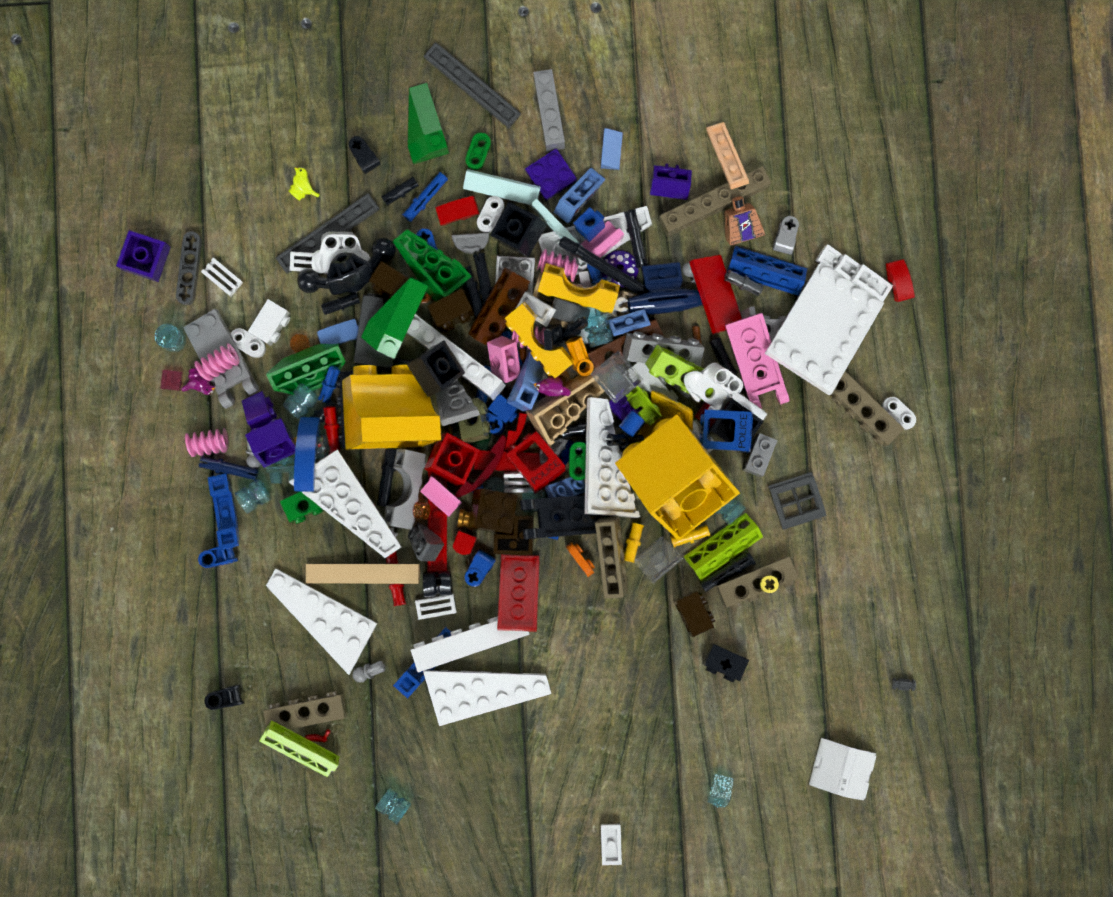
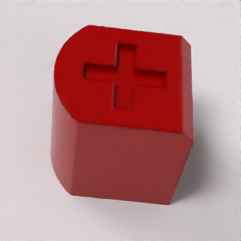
(464, 543)

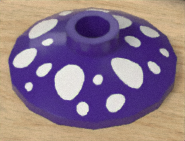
(626, 260)

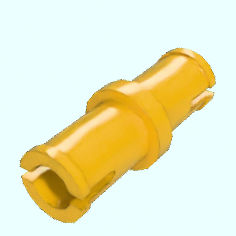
(695, 534)
(633, 542)

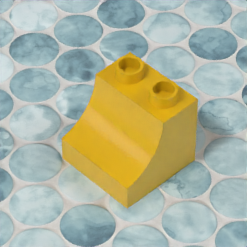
(387, 410)
(676, 477)

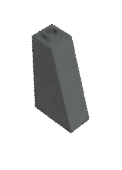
(364, 353)

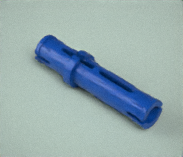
(420, 202)

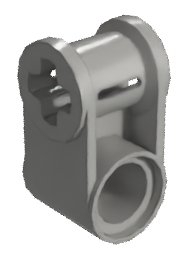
(785, 238)

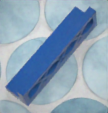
(767, 273)

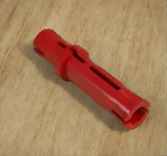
(331, 428)
(396, 589)

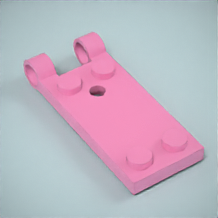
(749, 343)

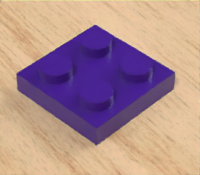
(551, 174)

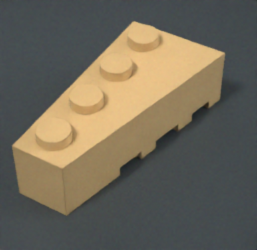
(555, 413)

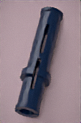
(228, 468)

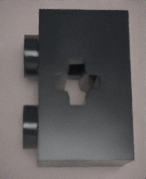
(737, 663)

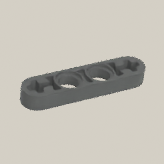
(188, 268)

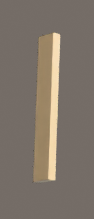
(363, 573)

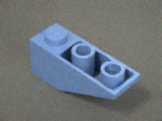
(524, 392)

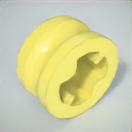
(775, 585)

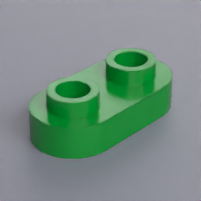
(478, 152)
(577, 461)

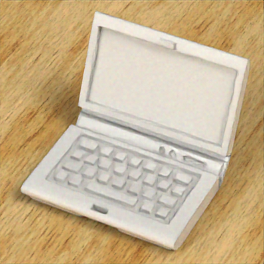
(842, 769)

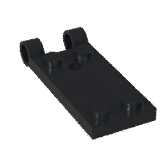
(572, 517)

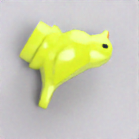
(301, 184)

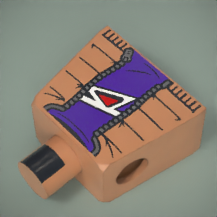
(742, 222)

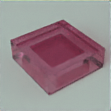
(171, 380)

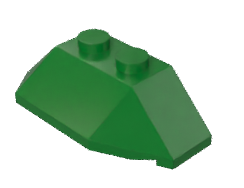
(305, 367)

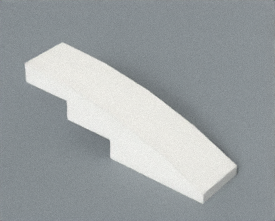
(856, 273)

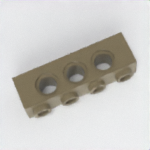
(611, 557)
(727, 589)
(336, 711)

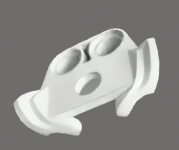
(322, 258)
(699, 382)

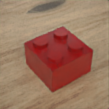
(452, 459)

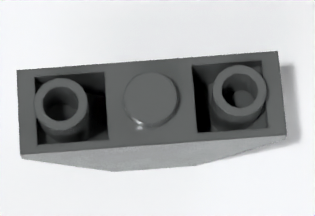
(425, 542)

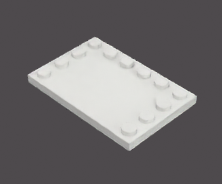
(824, 328)

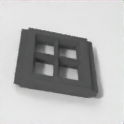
(802, 517)

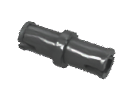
(743, 282)

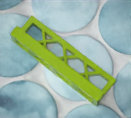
(725, 549)
(301, 746)

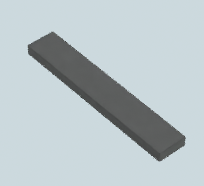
(472, 85)
(341, 222)

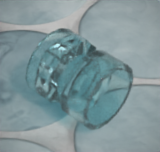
(598, 330)
(170, 337)
(302, 399)
(252, 496)
(731, 511)
(393, 806)

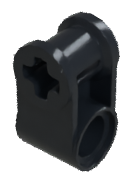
(365, 156)
(227, 697)

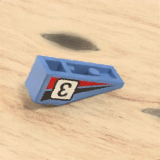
(578, 195)

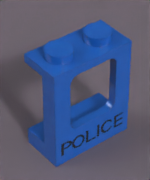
(743, 430)

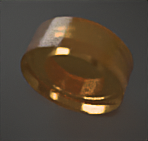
(299, 342)

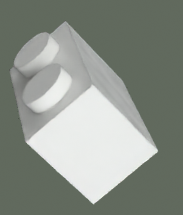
(270, 322)

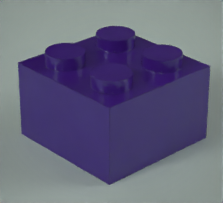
(143, 256)
(271, 442)

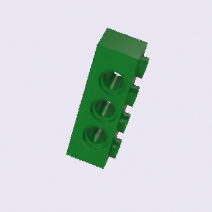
(293, 511)

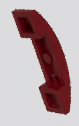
(498, 449)

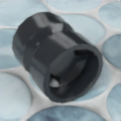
(430, 585)

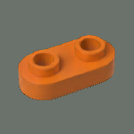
(576, 552)

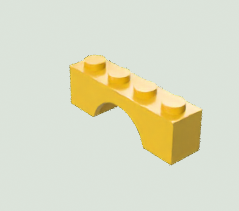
(601, 296)
(522, 321)

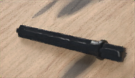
(577, 250)

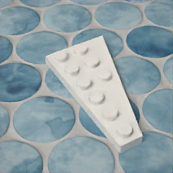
(551, 240)
(605, 486)
(347, 501)
(332, 624)
(472, 693)

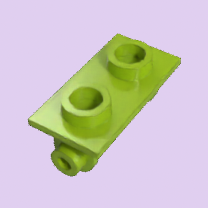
(639, 397)

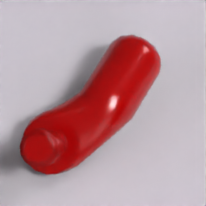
(318, 738)

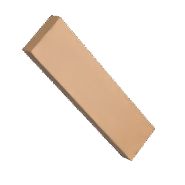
(727, 155)

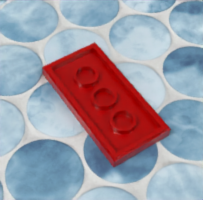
(715, 292)
(518, 593)

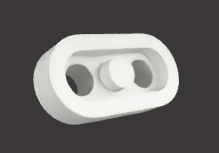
(490, 214)
(247, 343)
(899, 412)

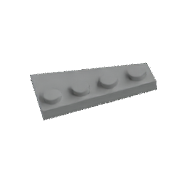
(455, 404)

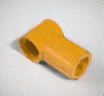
(579, 354)

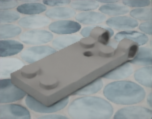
(209, 334)

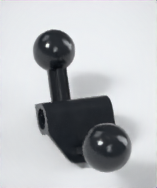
(348, 270)

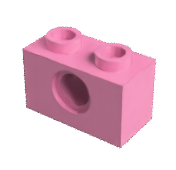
(504, 358)

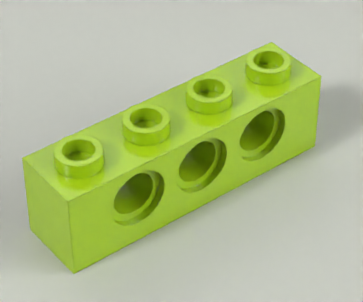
(661, 358)

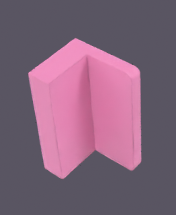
(604, 240)
(440, 496)

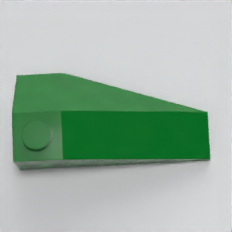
(424, 129)
(431, 265)
(390, 324)

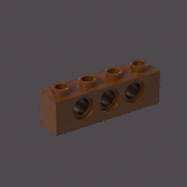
(498, 297)
(597, 353)

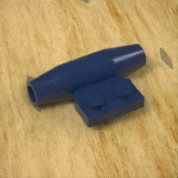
(664, 291)

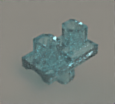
(276, 472)

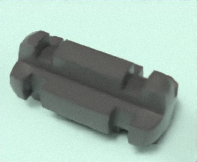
(903, 684)

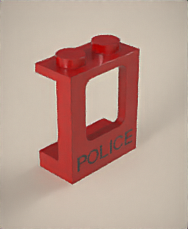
(545, 473)

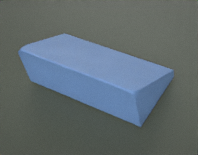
(611, 149)
(628, 322)

